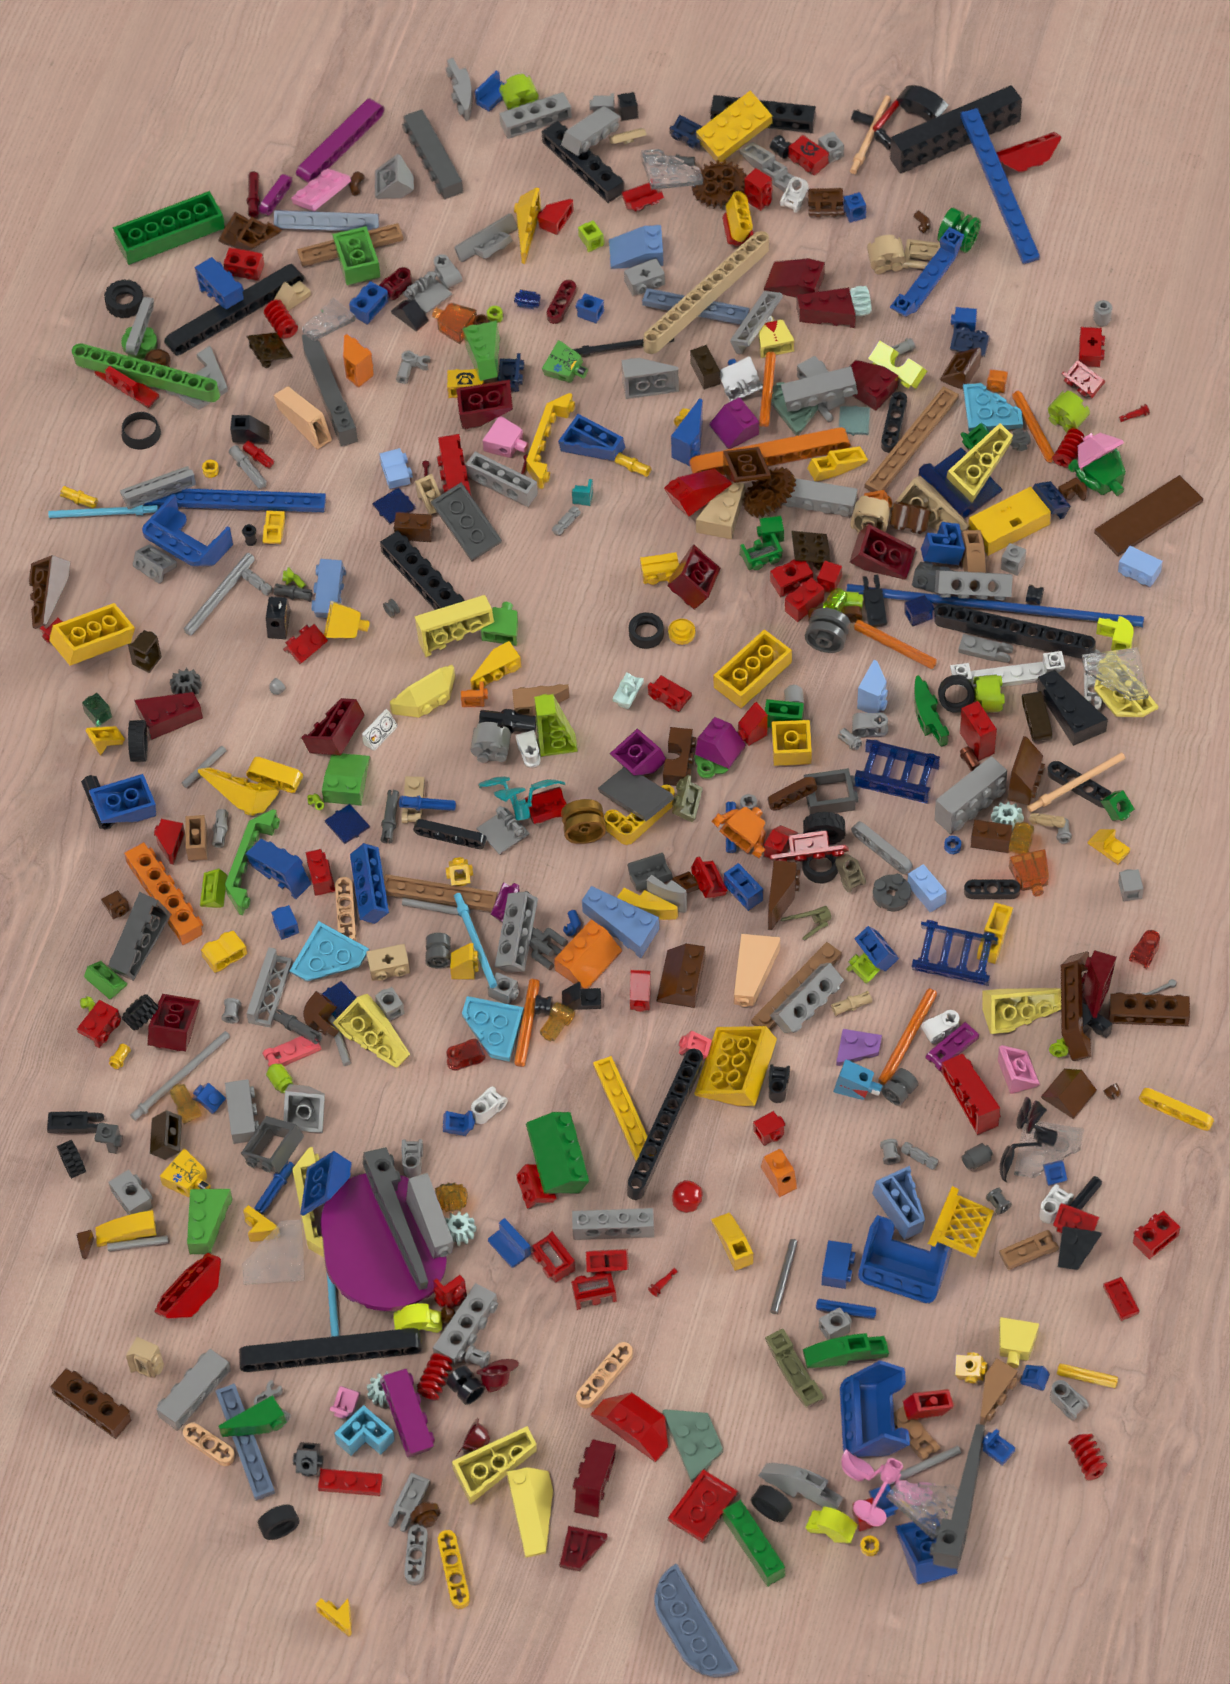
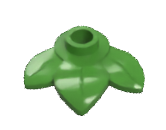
(704, 764)

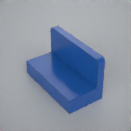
(488, 92)
(509, 1244)

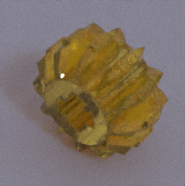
(1021, 838)
(451, 1196)

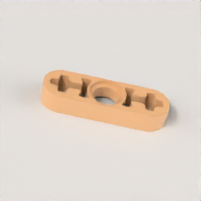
(213, 1452)

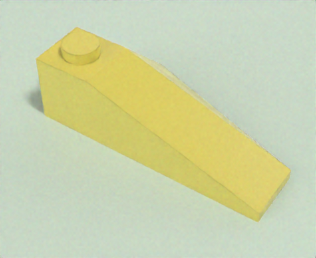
(1015, 1007)
(369, 1027)
(532, 1501)

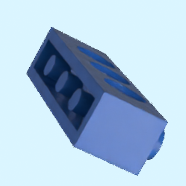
(369, 883)

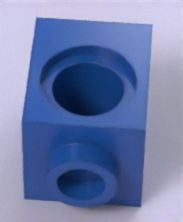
(854, 207)
(590, 308)
(964, 318)
(285, 922)

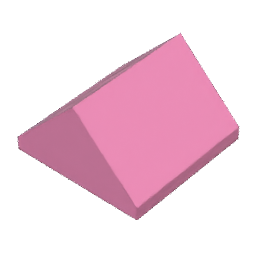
(1017, 1069)

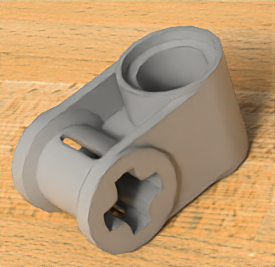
(446, 271)
(868, 725)
(412, 1154)
(1071, 1402)

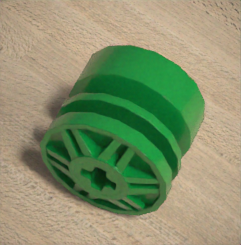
(968, 226)

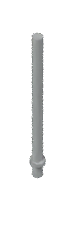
(143, 1108)

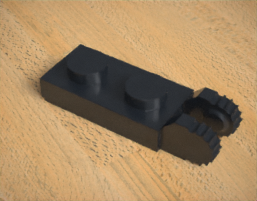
(874, 603)
(73, 1122)

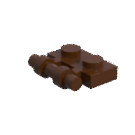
(825, 197)

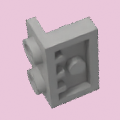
(153, 562)

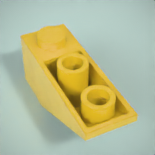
(498, 663)
(733, 1241)

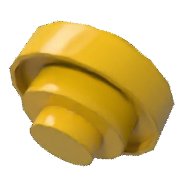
(681, 631)

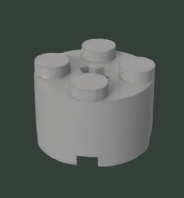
(490, 742)

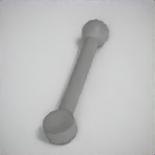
(1172, 983)

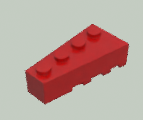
(452, 462)
(971, 1093)

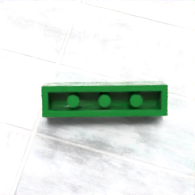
(754, 1543)

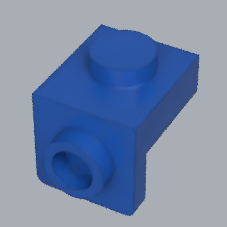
(208, 1097)
(458, 1123)
(997, 1447)
(884, 1503)

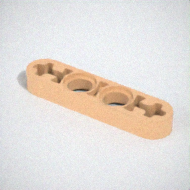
(345, 911)
(602, 1373)

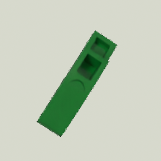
(926, 714)
(844, 1349)

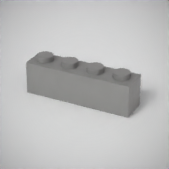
(590, 130)
(819, 389)
(823, 497)
(193, 1389)

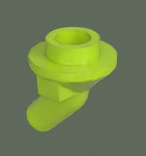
(289, 576)
(1059, 1048)

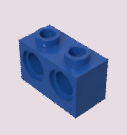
(368, 302)
(743, 886)
(876, 948)

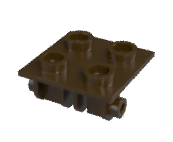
(268, 348)
(811, 548)

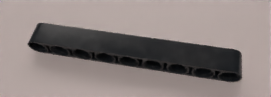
(221, 318)
(1005, 629)
(663, 1131)
(330, 1350)

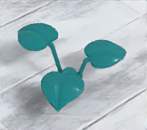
(520, 806)

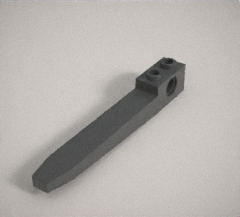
(330, 393)
(384, 1183)
(953, 1533)

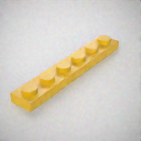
(621, 1105)

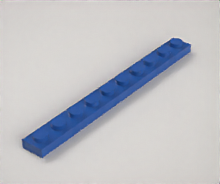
(1000, 186)
(247, 500)

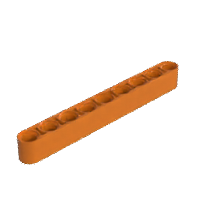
(782, 450)

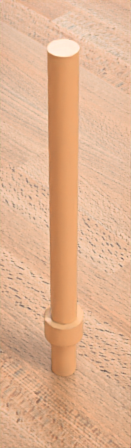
(860, 156)
(1046, 799)

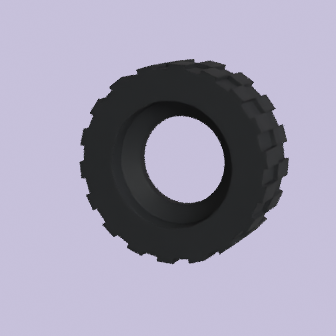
(123, 287)
(137, 740)
(826, 822)

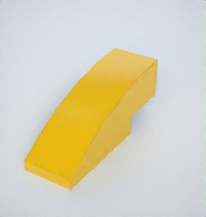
(836, 463)
(650, 903)
(997, 924)
(126, 1228)

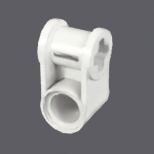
(794, 195)
(529, 748)
(940, 1026)
(490, 1103)
(1052, 1202)

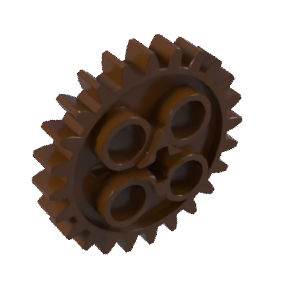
(719, 183)
(770, 493)

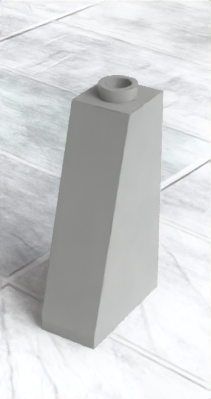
(429, 1215)

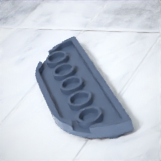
(690, 1627)

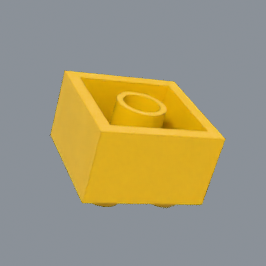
(791, 742)

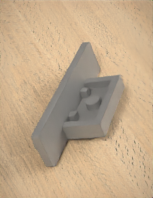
(487, 240)

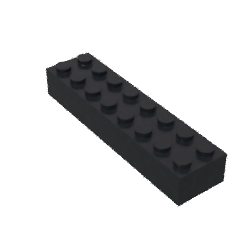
(948, 132)

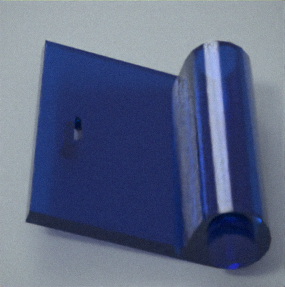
(938, 479)

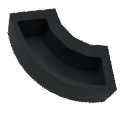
(922, 102)

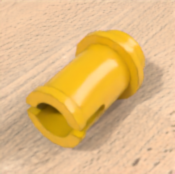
(117, 1059)

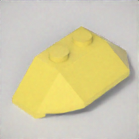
(425, 694)
(1121, 706)

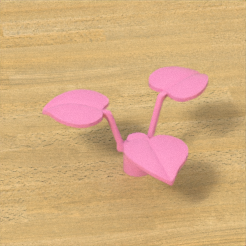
(861, 1470)

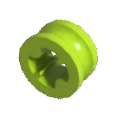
(495, 309)

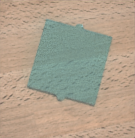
(854, 420)

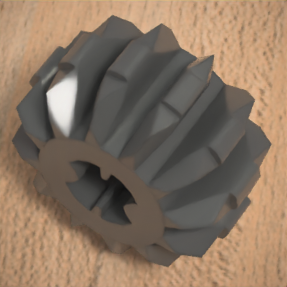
(185, 682)

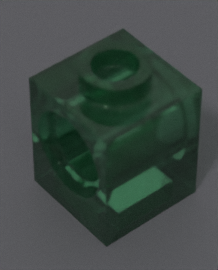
(99, 715)

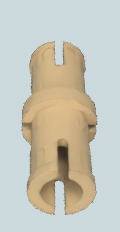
(851, 1003)

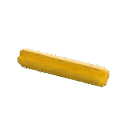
(1087, 1375)

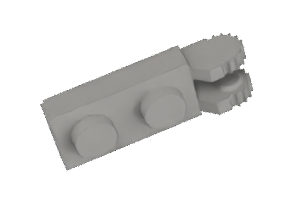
(985, 648)
(409, 1498)

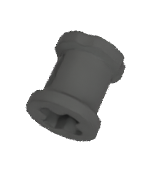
(998, 1201)

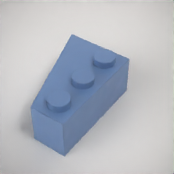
(328, 586)
(900, 1202)

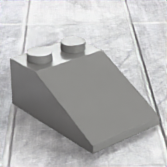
(648, 378)

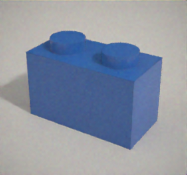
(837, 1264)

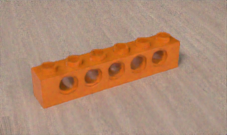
(142, 855)

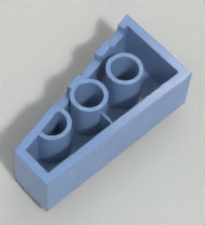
(622, 920)

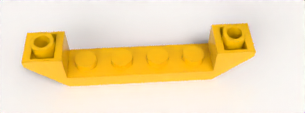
(559, 407)

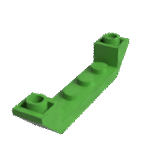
(262, 824)

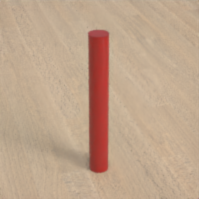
(886, 115)

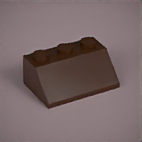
(1026, 773)
(682, 975)

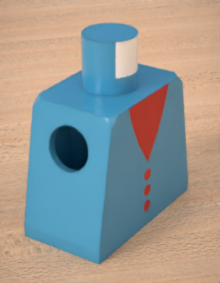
(856, 1081)

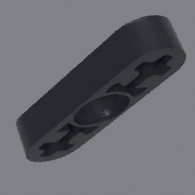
(998, 883)

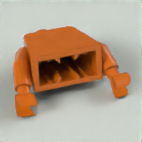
(743, 828)

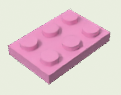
(320, 189)

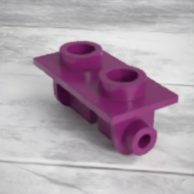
(500, 903)

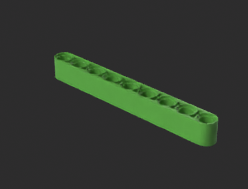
(147, 372)

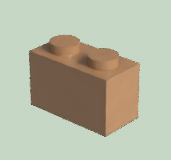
(196, 837)

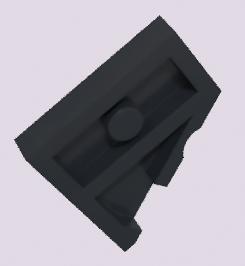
(1076, 1246)

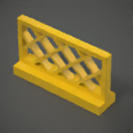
(948, 1217)

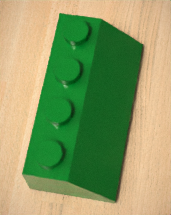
(557, 1153)

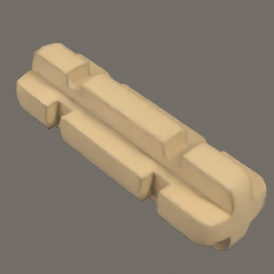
(1047, 820)

